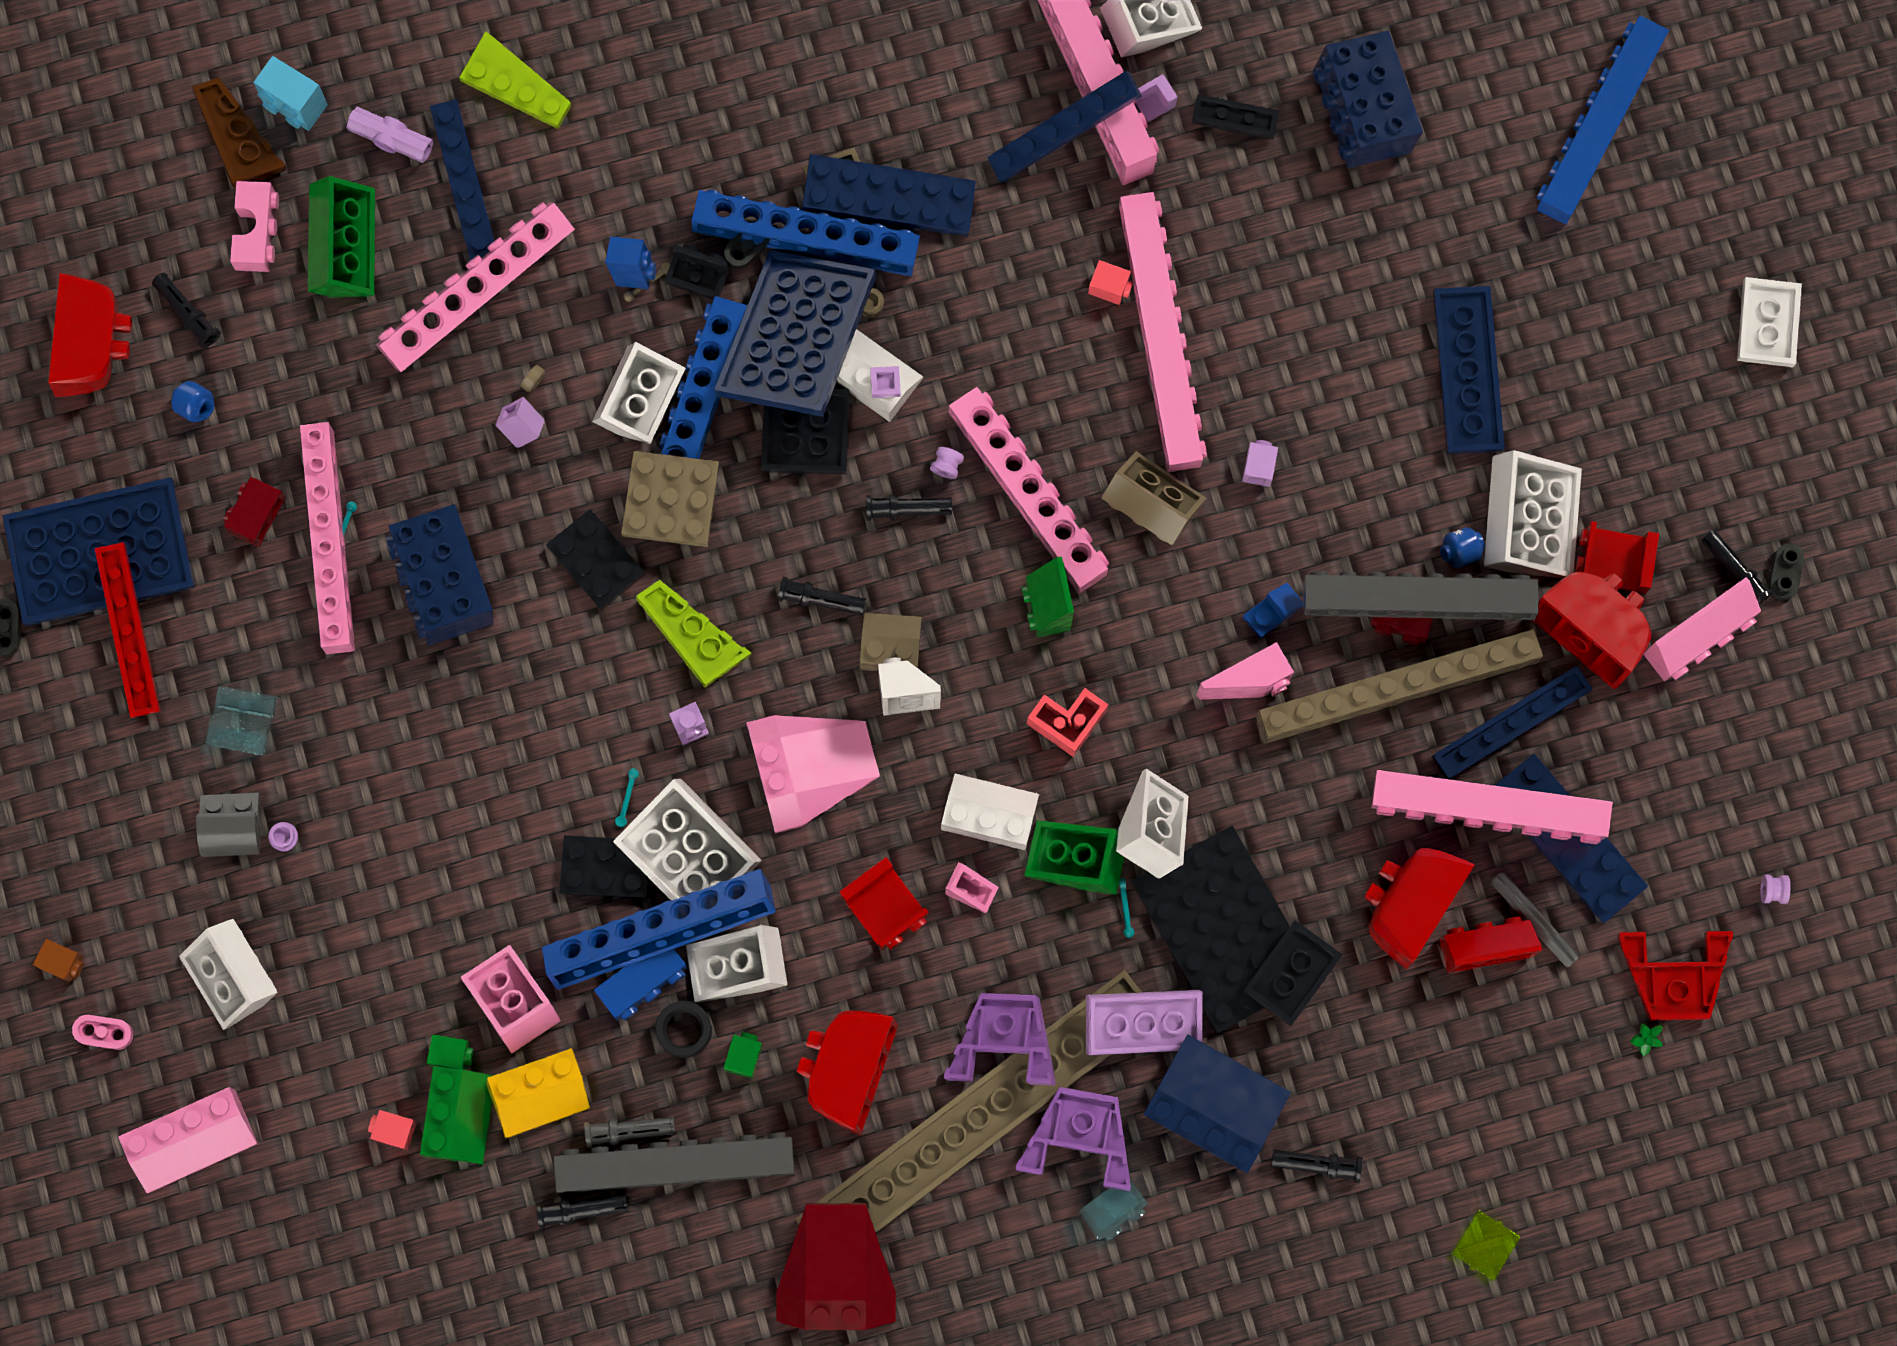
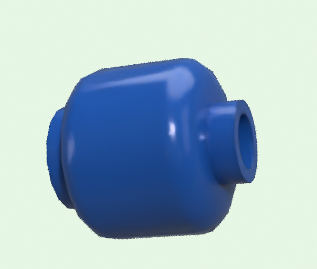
(192, 401)
(1462, 547)

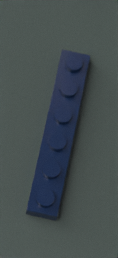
(1064, 126)
(462, 177)
(1512, 723)

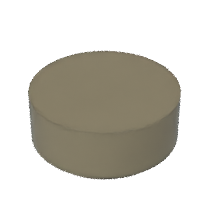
(874, 304)
(533, 378)

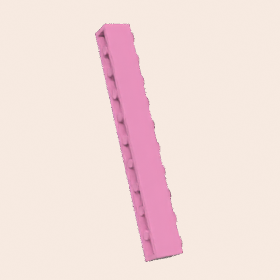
(1161, 332)

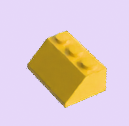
(538, 1093)

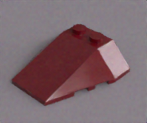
(836, 1272)

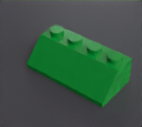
(341, 238)

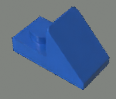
(1273, 610)

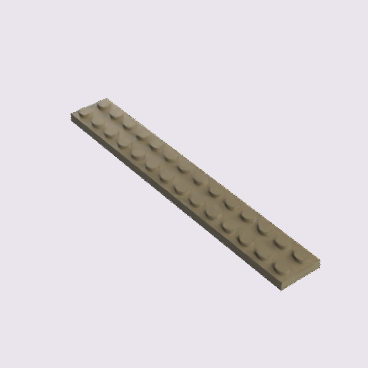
(971, 1121)

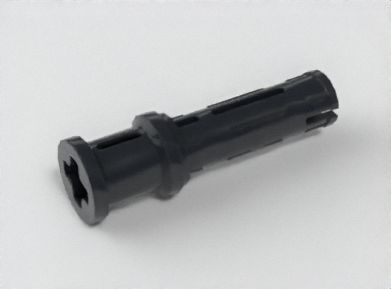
(193, 319)
(894, 507)
(1734, 565)
(807, 594)
(1332, 1165)
(567, 1211)

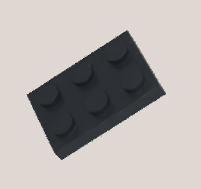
(595, 559)
(600, 869)
(1292, 973)

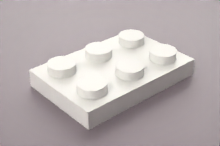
(1769, 322)

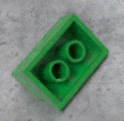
(457, 1116)

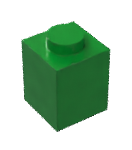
(450, 1052)
(743, 1055)

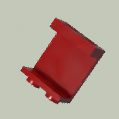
(1619, 553)
(884, 905)

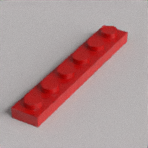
(127, 630)

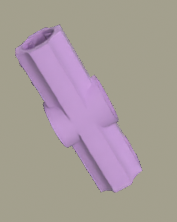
(389, 134)

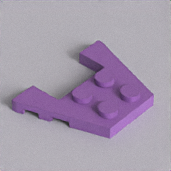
(1005, 1026)
(1084, 1124)

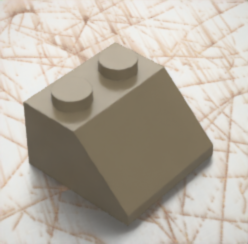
(889, 637)

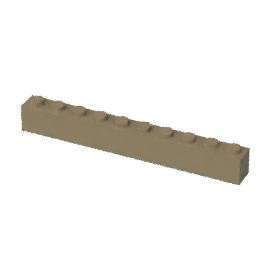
(1399, 686)

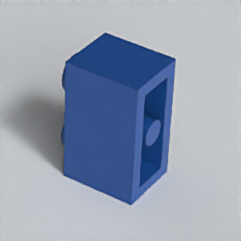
(630, 263)

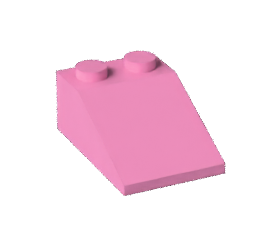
(1251, 678)
(510, 999)

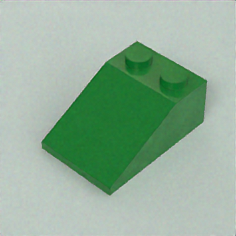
(1048, 599)
(1075, 856)

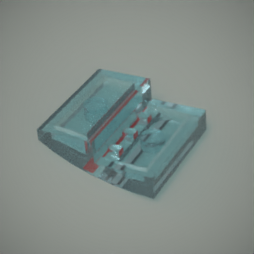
(241, 720)

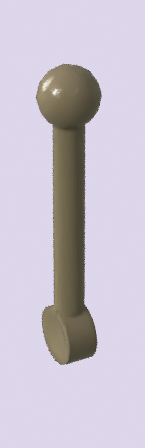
(629, 295)

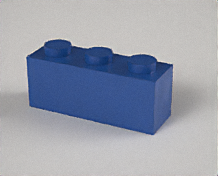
(640, 983)

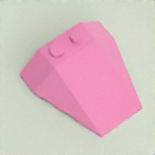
(810, 765)

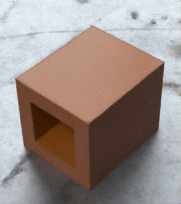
(59, 961)

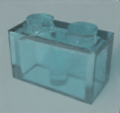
(1113, 1209)

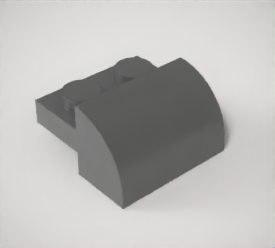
(229, 824)

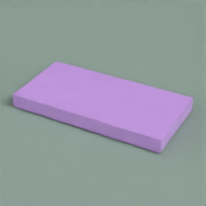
(1142, 1021)

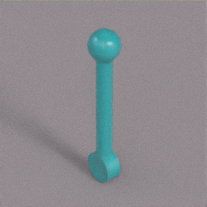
(350, 507)
(621, 821)
(1128, 931)

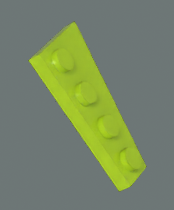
(510, 80)
(696, 640)

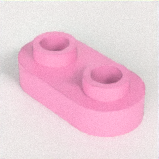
(103, 1032)

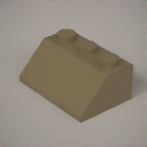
(1153, 498)

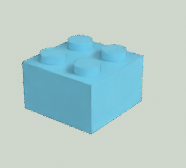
(290, 94)

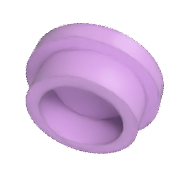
(283, 836)

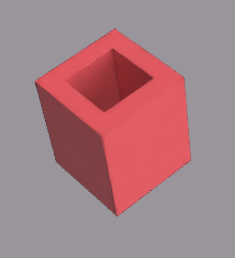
(1110, 283)
(392, 1129)

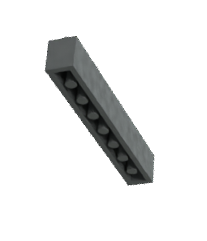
(1420, 596)
(674, 1165)

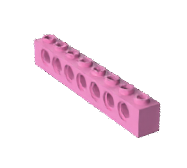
(556, 229)
(980, 404)
(327, 538)

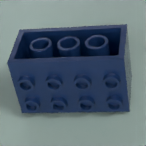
(1367, 99)
(439, 575)

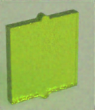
(1486, 1245)

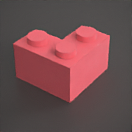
(1070, 727)

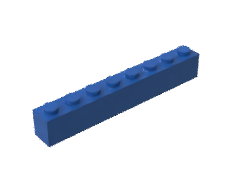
(1602, 119)

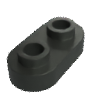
(746, 249)
(1786, 570)
(10, 627)

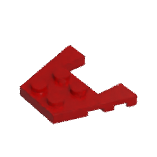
(1677, 988)

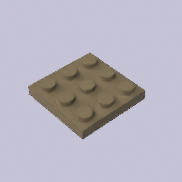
(670, 499)

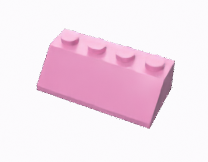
(1704, 630)
(188, 1140)

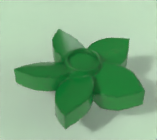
(1647, 1039)

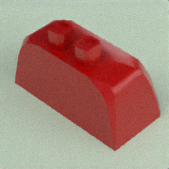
(85, 337)
(1596, 624)
(1414, 901)
(848, 1066)

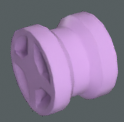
(947, 462)
(1775, 889)

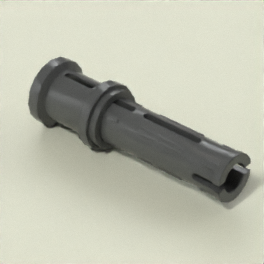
(614, 1132)

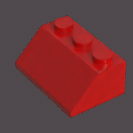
(1489, 944)

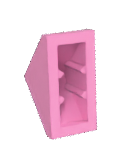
(971, 888)

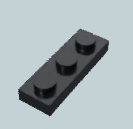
(1235, 117)

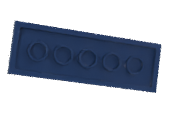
(889, 195)
(1468, 370)
(1592, 870)

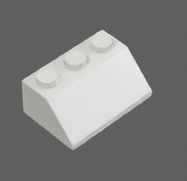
(857, 375)
(639, 394)
(906, 688)
(989, 811)
(228, 973)

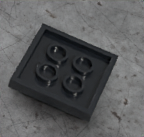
(806, 441)

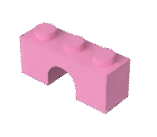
(254, 249)

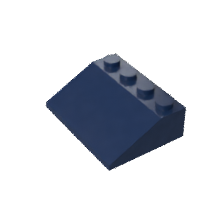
(1217, 1103)

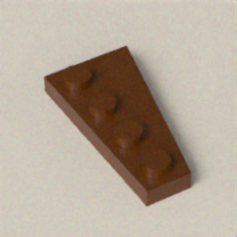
(237, 140)

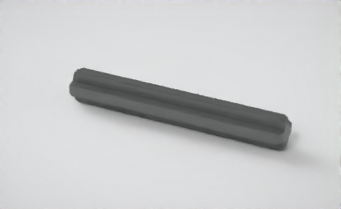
(1528, 911)

